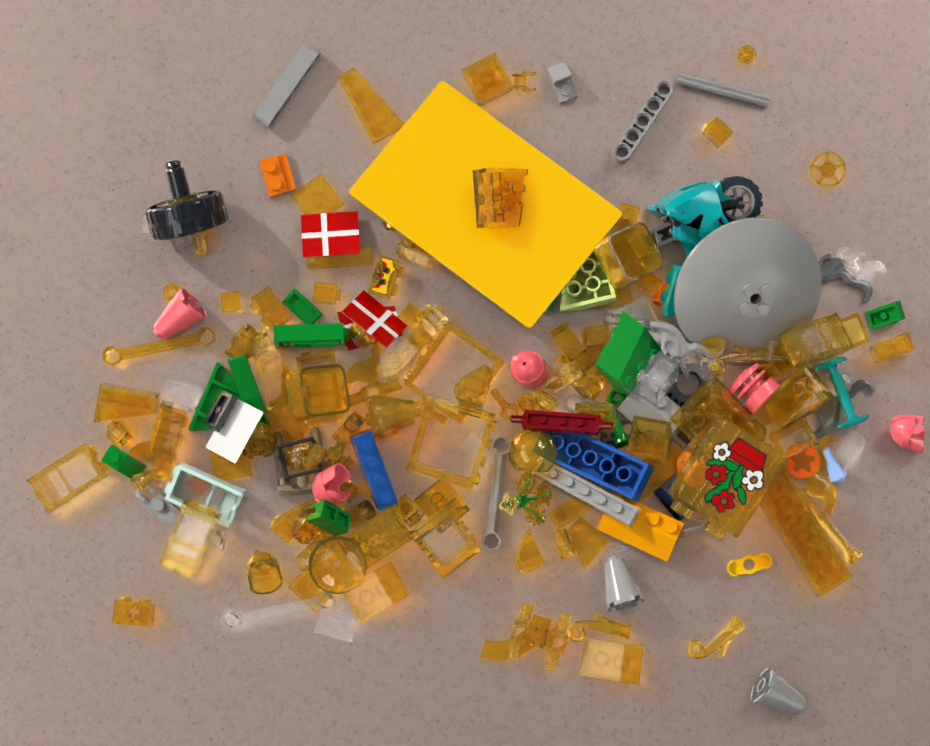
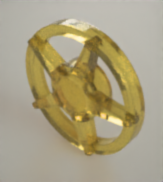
(828, 169)

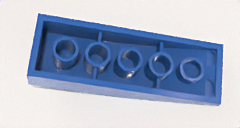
(602, 463)

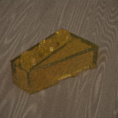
(124, 402)

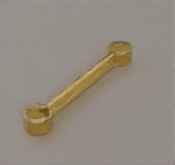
(158, 346)

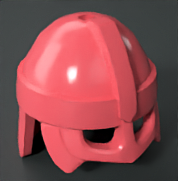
(534, 371)
(907, 434)
(328, 483)

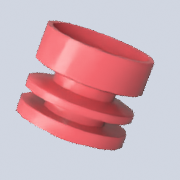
(754, 387)

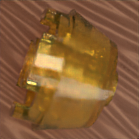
(260, 442)

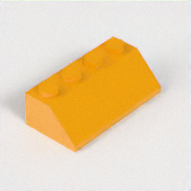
(650, 533)

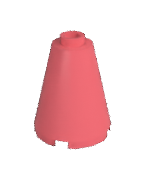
(179, 315)

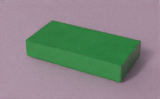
(302, 307)

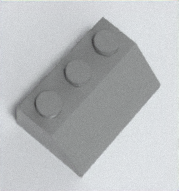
(638, 406)

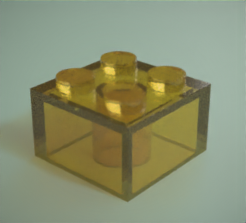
(487, 79)

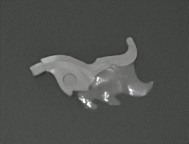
(688, 355)

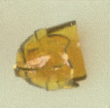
(263, 573)

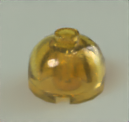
(240, 342)

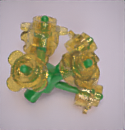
(530, 509)

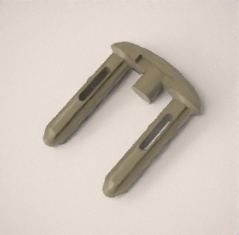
(302, 486)

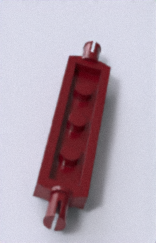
(562, 422)

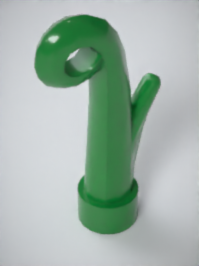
(619, 436)

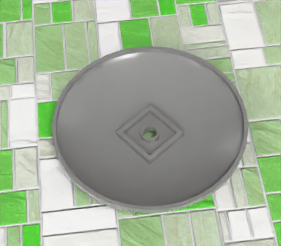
(743, 261)

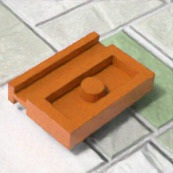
(277, 175)

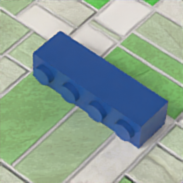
(373, 469)

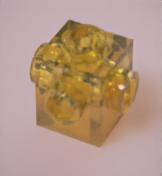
(296, 455)

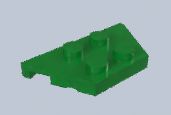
(219, 381)

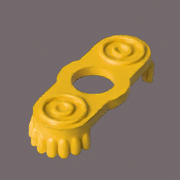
(761, 562)

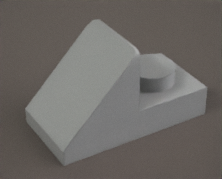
(562, 82)

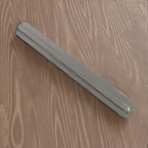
(723, 90)

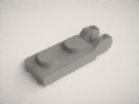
(160, 507)

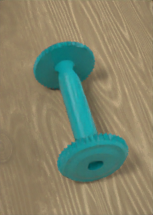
(842, 392)

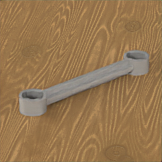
(496, 493)

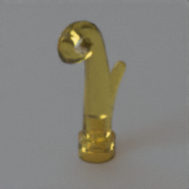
(742, 355)
(603, 625)
(721, 641)

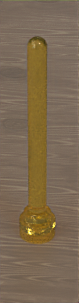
(852, 554)

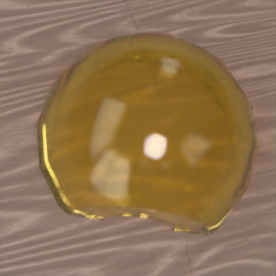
(532, 451)

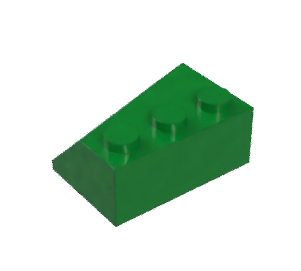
(626, 354)

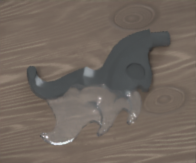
(850, 269)
(830, 411)

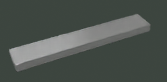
(591, 494)

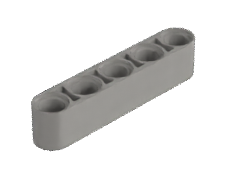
(286, 85)
(649, 115)

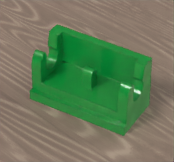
(330, 518)

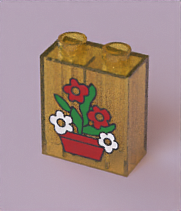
(726, 478)

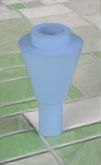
(835, 470)

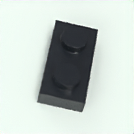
(220, 411)

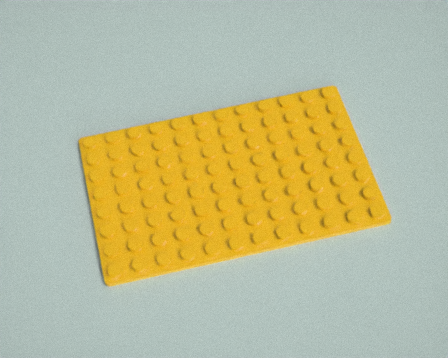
(427, 194)

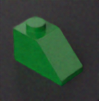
(122, 462)

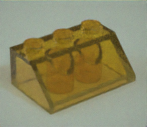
(166, 436)

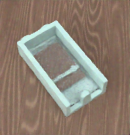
(205, 488)

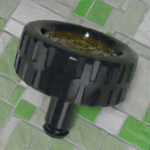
(185, 211)

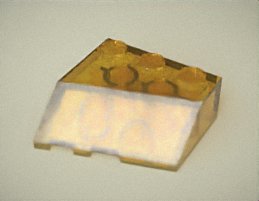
(498, 196)

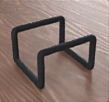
(286, 476)

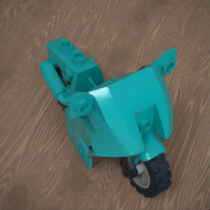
(696, 214)

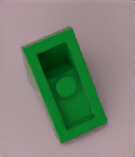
(885, 315)

